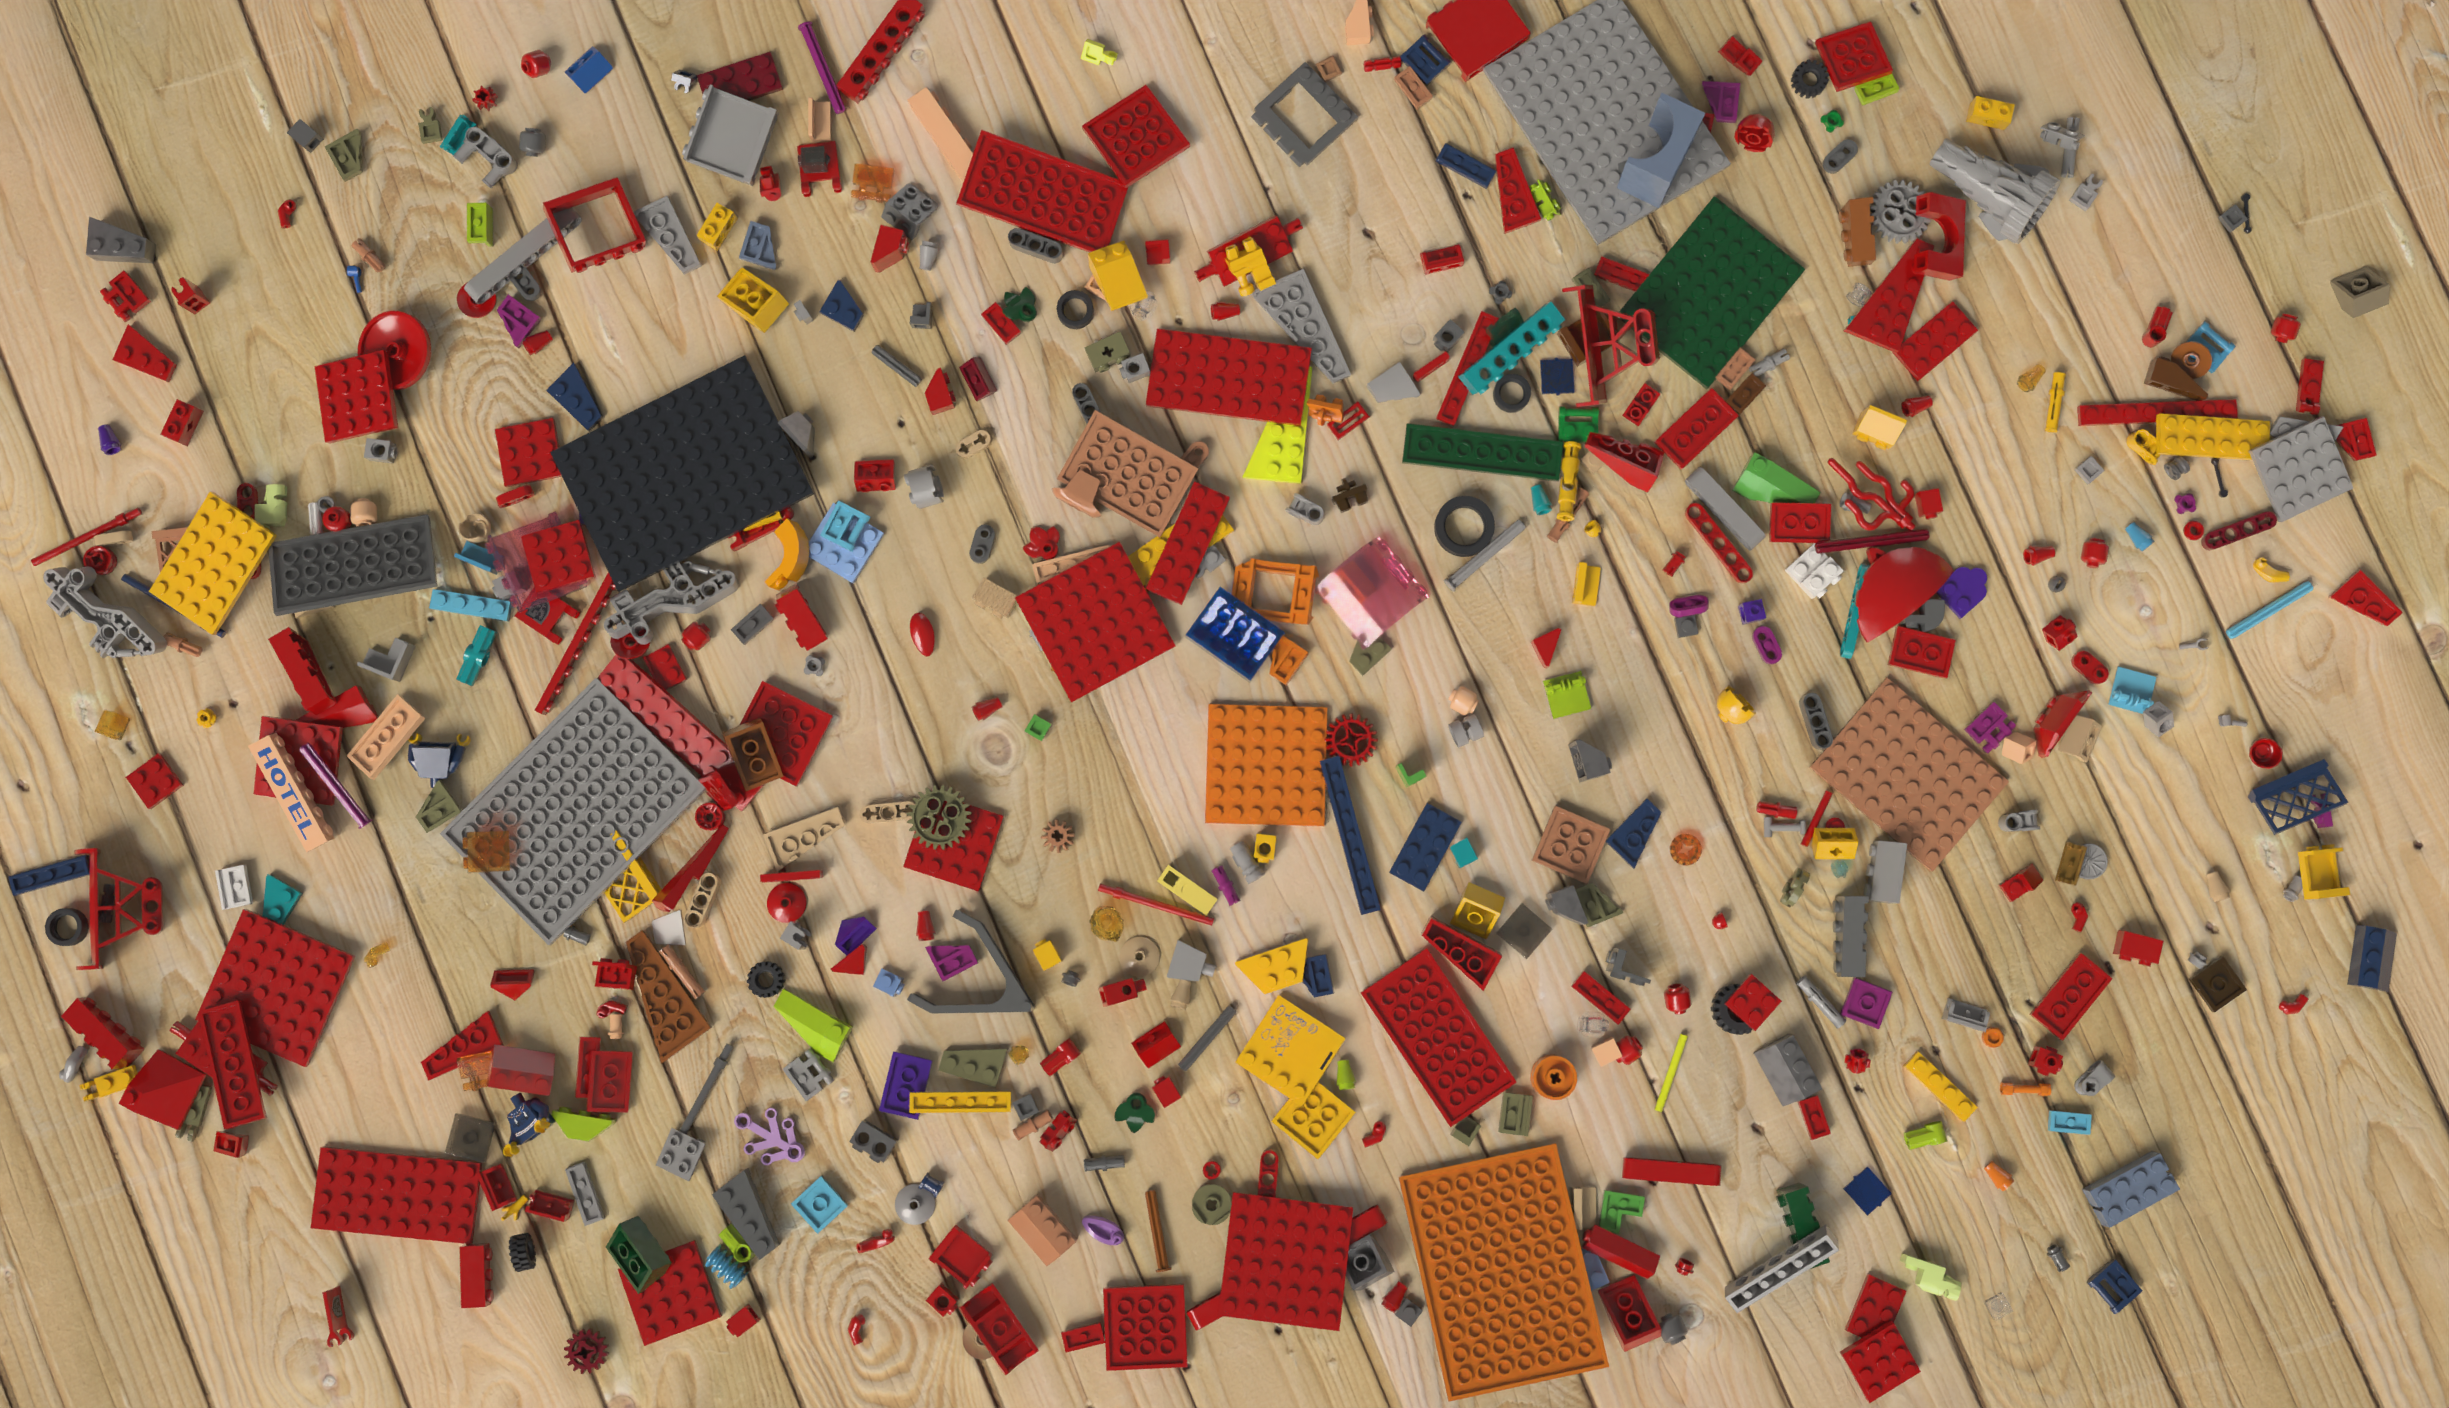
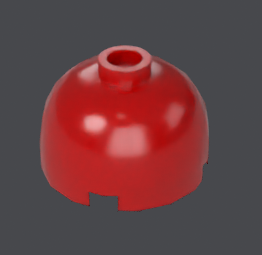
(1755, 133)

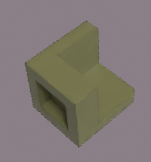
(1465, 1130)

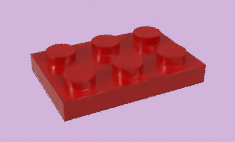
(1799, 522)
(1921, 652)
(609, 1081)
(1875, 1306)

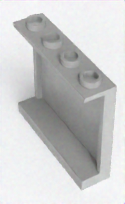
(730, 135)

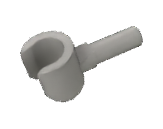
(2194, 645)
(2225, 720)

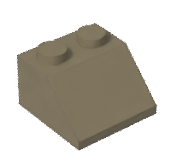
(2360, 292)

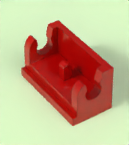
(1442, 259)
(191, 297)
(497, 1187)
(550, 1205)

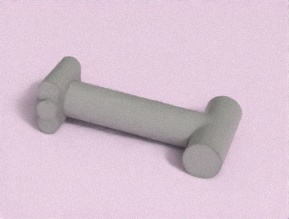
(1769, 826)

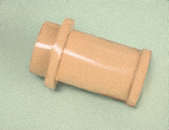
(616, 1026)

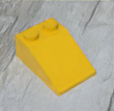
(1117, 275)
(753, 299)

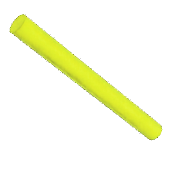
(1671, 1073)

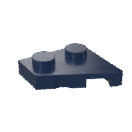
(842, 308)
(1318, 976)

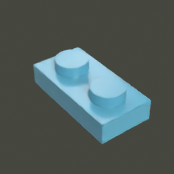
(2069, 1122)

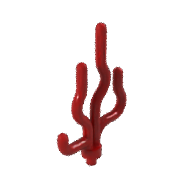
(1890, 506)

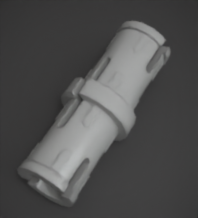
(1769, 362)

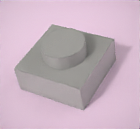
(802, 313)
(2089, 470)

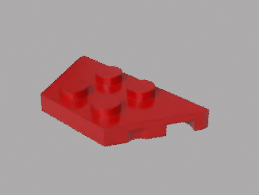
(718, 790)

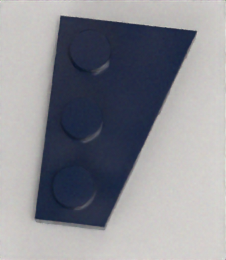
(575, 397)
(1634, 833)

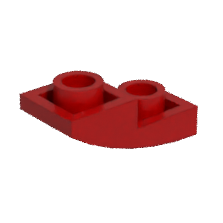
(1641, 404)

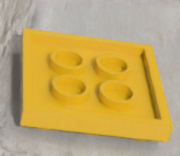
(1316, 1122)

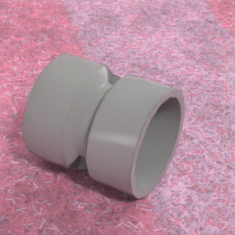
(1466, 730)

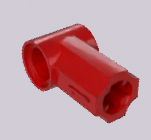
(2157, 326)
(1062, 1055)

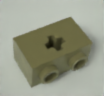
(1115, 345)

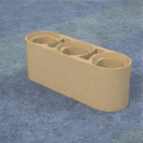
(695, 907)

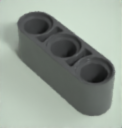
(1028, 239)
(1085, 402)
(1814, 731)

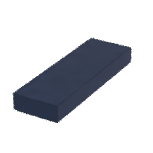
(1465, 166)

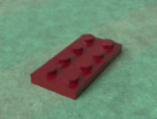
(745, 79)

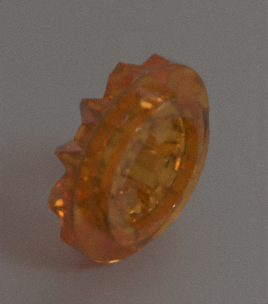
(1694, 853)

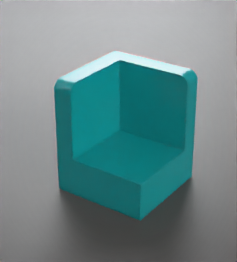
(1463, 853)

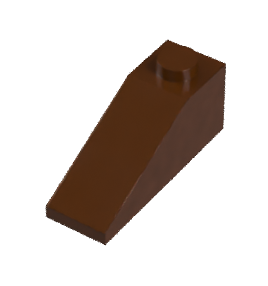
(2173, 379)

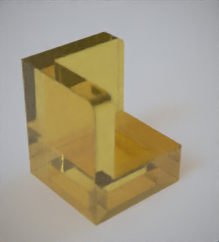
(112, 725)

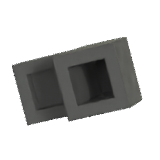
(1930, 616)

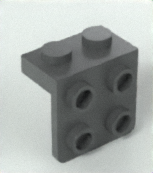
(908, 210)
(1615, 962)

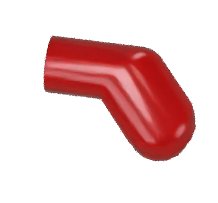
(2080, 915)
(609, 1007)
(2293, 1007)
(1376, 1136)
(854, 1327)

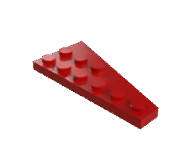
(1890, 306)

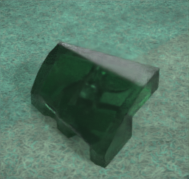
(1504, 326)

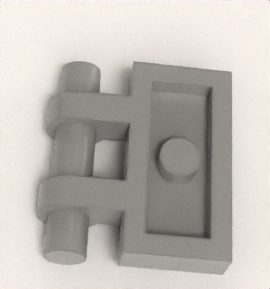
(803, 1078)

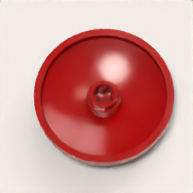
(406, 345)

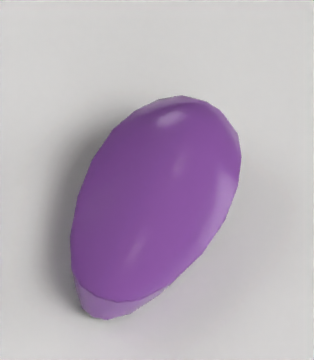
(1103, 1230)

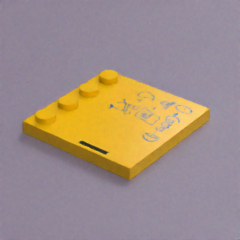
(1290, 1050)

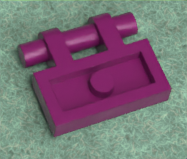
(1986, 722)

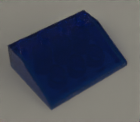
(1234, 634)

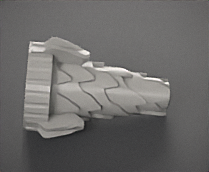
(2008, 194)

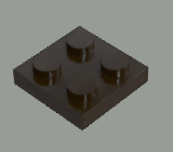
(2217, 984)

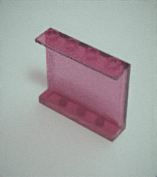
(514, 567)

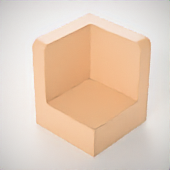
(2019, 747)
(1606, 1051)

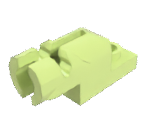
(275, 510)
(1932, 1277)

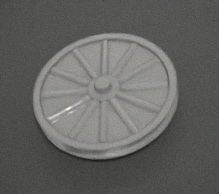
(2094, 862)

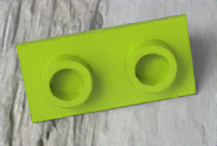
(1550, 205)

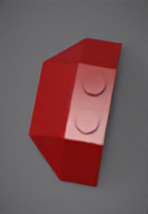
(2056, 720)

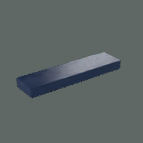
(50, 875)

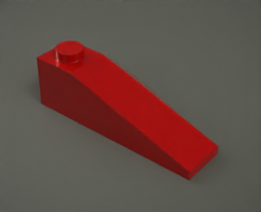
(1634, 463)

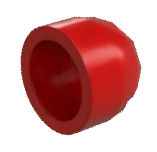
(1719, 921)

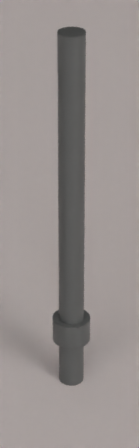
(720, 1063)

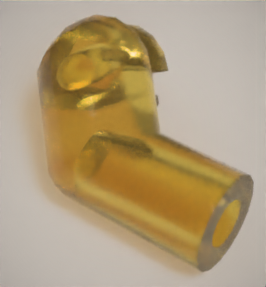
(374, 952)

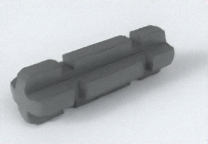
(107, 900)

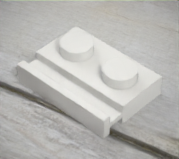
(234, 887)

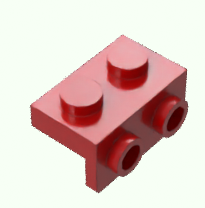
(615, 975)

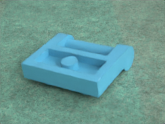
(839, 523)

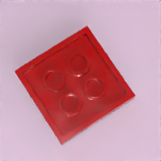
(1853, 56)
(526, 452)
(558, 556)
(1880, 1361)

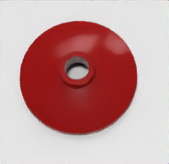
(470, 308)
(627, 651)
(796, 899)

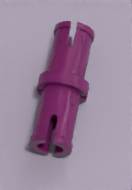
(1225, 885)

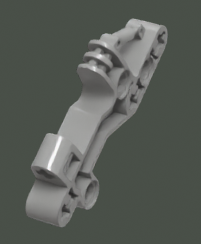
(73, 594)
(673, 600)

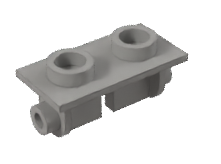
(2068, 136)

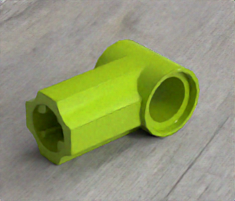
(1930, 1134)
(735, 1242)

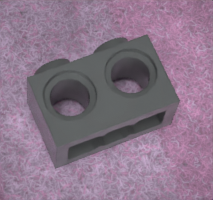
(875, 1136)

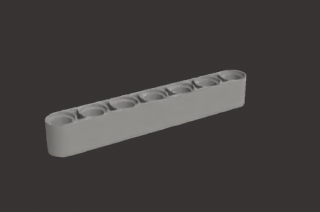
(521, 253)

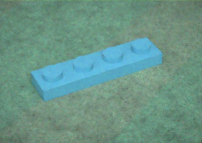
(470, 605)

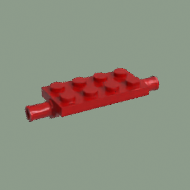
(1268, 235)
(194, 1052)

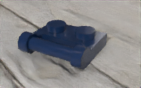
(1421, 64)
(2120, 1283)

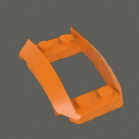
(1302, 592)

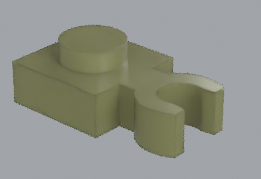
(429, 129)

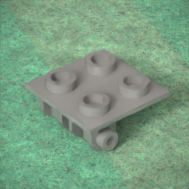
(680, 1154)

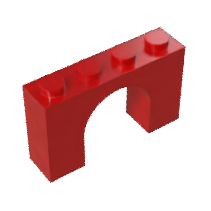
(1950, 215)

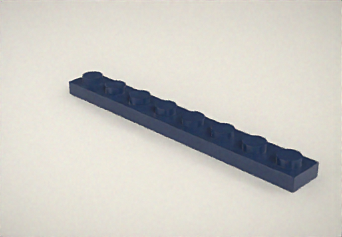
(1350, 835)

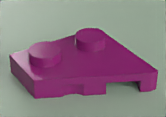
(1723, 100)

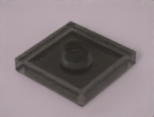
(1524, 931)
(470, 1137)

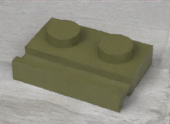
(1515, 1114)

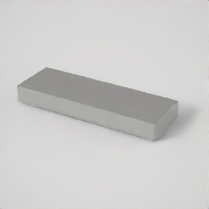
(585, 1193)

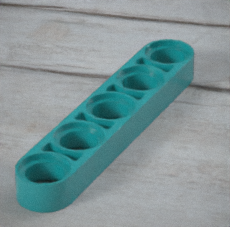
(1852, 628)

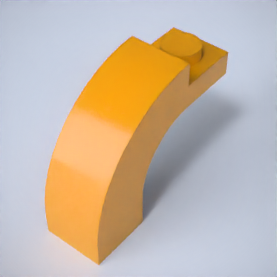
(795, 555)

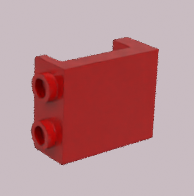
(962, 1256)

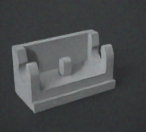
(793, 934)
(1966, 1015)

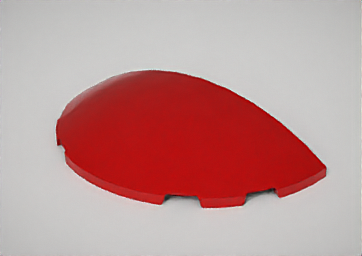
(1897, 587)

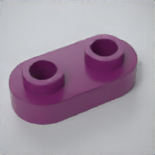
(1689, 605)
(1766, 645)

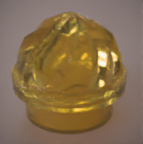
(1018, 1054)

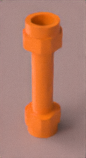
(2042, 1089)

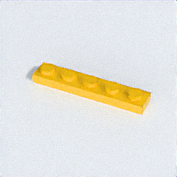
(960, 1102)

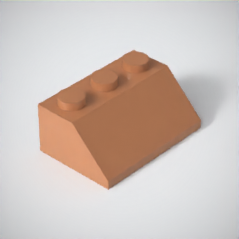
(1042, 1230)

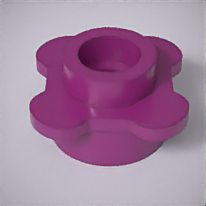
(2189, 499)

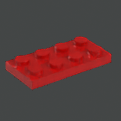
(1935, 341)
(1696, 428)
(2070, 996)

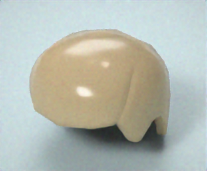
(475, 528)

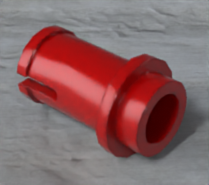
(1674, 563)

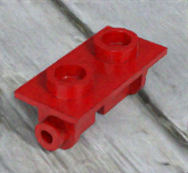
(1052, 1138)

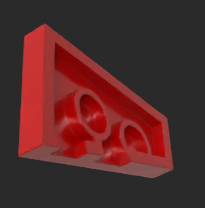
(143, 356)
(2367, 599)

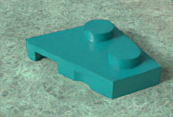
(279, 899)

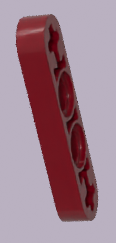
(2239, 532)

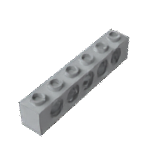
(1781, 1268)

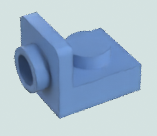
(889, 983)

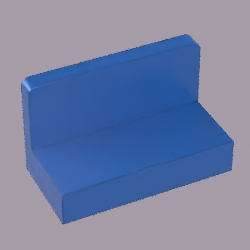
(588, 69)

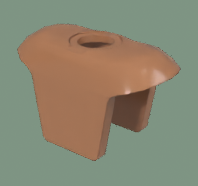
(1080, 493)

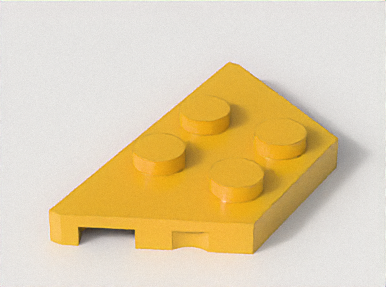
(1276, 967)

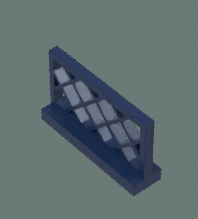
(2291, 781)

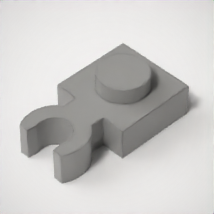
(2085, 194)
(1210, 561)

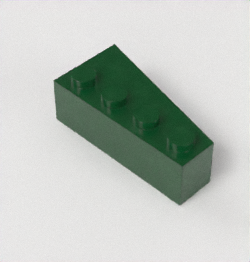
(1798, 1213)

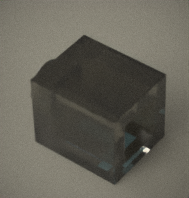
(813, 159)

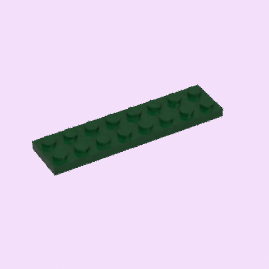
(1482, 452)

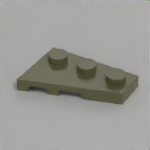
(975, 1065)

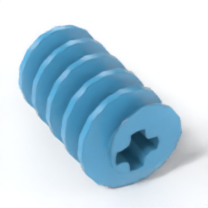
(725, 1267)

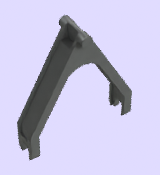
(1014, 998)

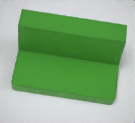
(1409, 780)

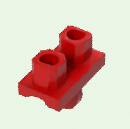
(769, 184)

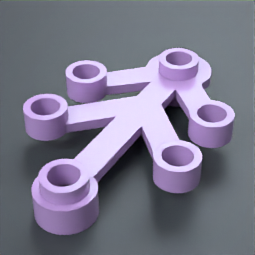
(772, 1138)

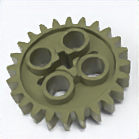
(956, 824)

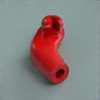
(876, 1242)

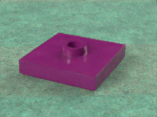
(1866, 1003)

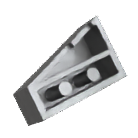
(117, 245)

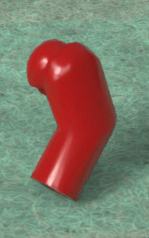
(285, 212)

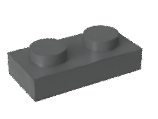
(752, 624)

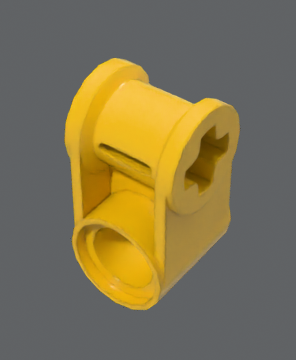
(2147, 448)

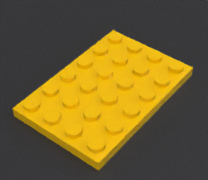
(212, 563)

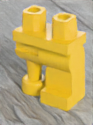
(1249, 261)

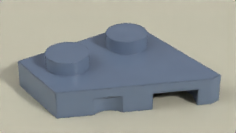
(758, 246)

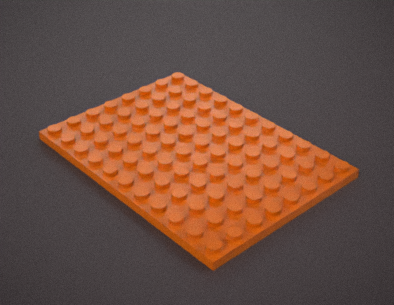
(1503, 1272)

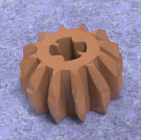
(1053, 841)

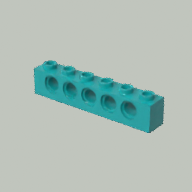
(1547, 314)

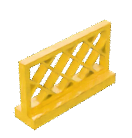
(643, 878)

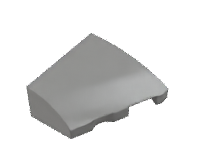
(1393, 385)

